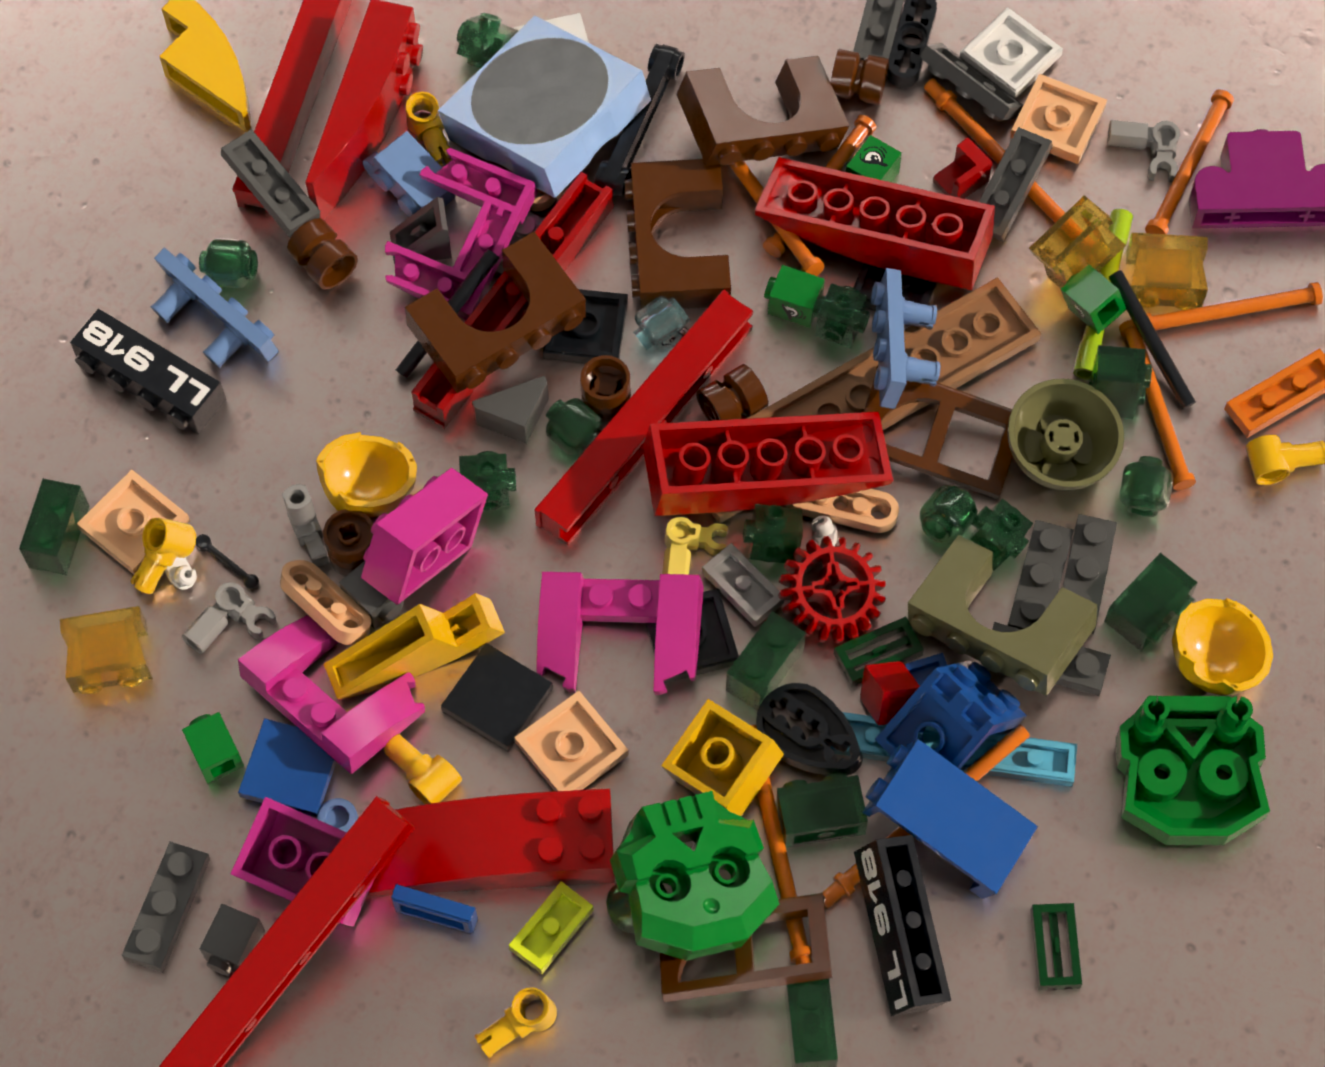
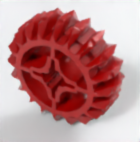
(831, 573)

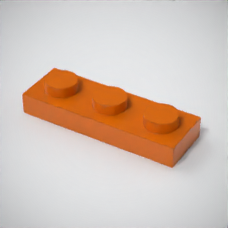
(1279, 394)

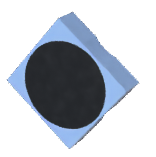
(545, 105)

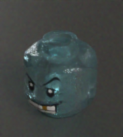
(661, 324)

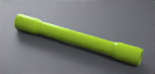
(1088, 346)

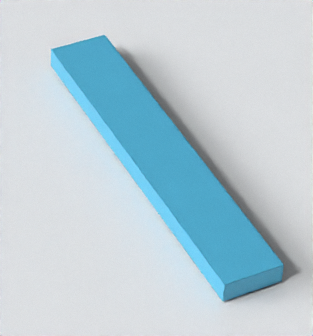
(1031, 761)

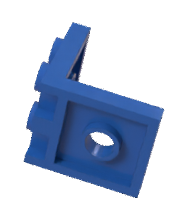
(960, 706)

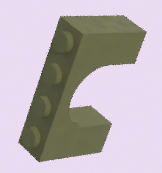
(1030, 655)

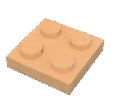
(1061, 115)
(121, 515)
(571, 745)

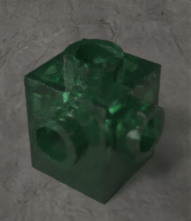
(482, 38)
(841, 315)
(492, 475)
(1001, 531)
(773, 533)

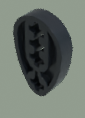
(816, 710)

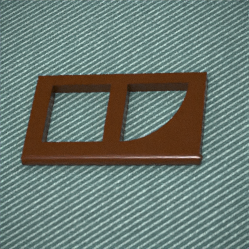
(948, 401)
(747, 978)

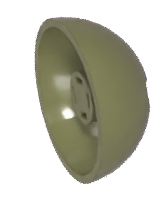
(1073, 419)

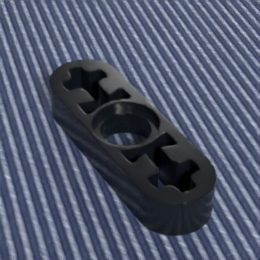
(901, 49)

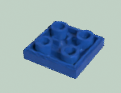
(287, 769)

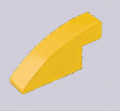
(204, 62)
(413, 644)

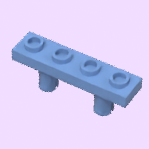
(237, 327)
(889, 349)

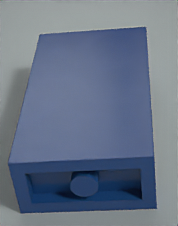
(951, 815)

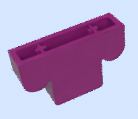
(1259, 184)

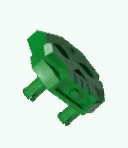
(1193, 801)
(704, 910)

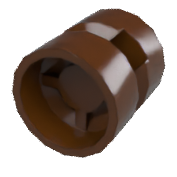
(859, 76)
(325, 259)
(605, 386)
(736, 396)
(346, 539)

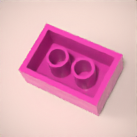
(423, 535)
(286, 851)

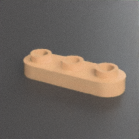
(858, 511)
(325, 602)

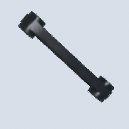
(663, 65)

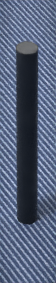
(456, 301)
(1152, 341)

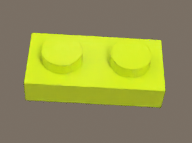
(551, 927)

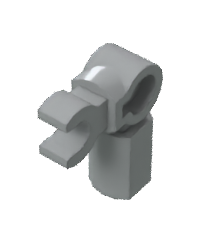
(1160, 138)
(305, 523)
(230, 603)

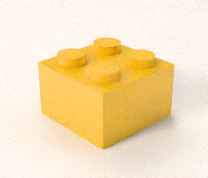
(723, 757)

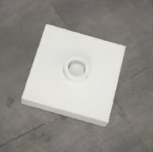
(1011, 52)

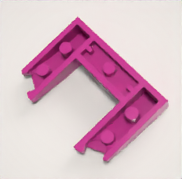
(503, 204)
(669, 602)
(348, 737)

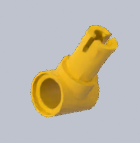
(427, 129)
(1275, 460)
(163, 543)
(428, 777)
(515, 1022)

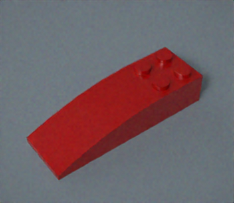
(365, 101)
(880, 221)
(763, 461)
(504, 843)

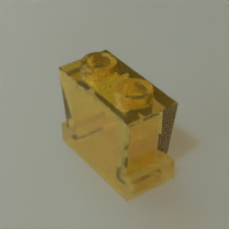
(1076, 241)
(1168, 269)
(105, 650)

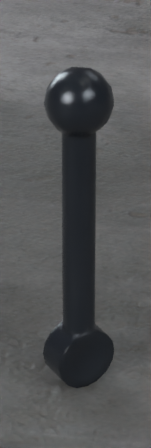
(204, 544)

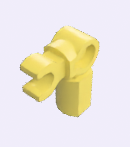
(683, 536)

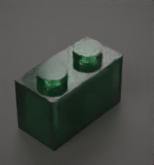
(1121, 377)
(53, 527)
(1151, 602)
(765, 660)
(821, 810)
(811, 1024)

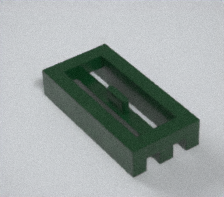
(901, 625)
(1058, 981)

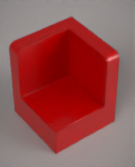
(966, 173)
(886, 689)

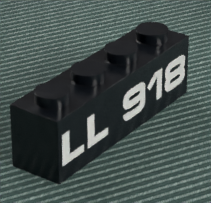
(147, 371)
(902, 925)

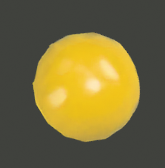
(366, 473)
(1221, 646)

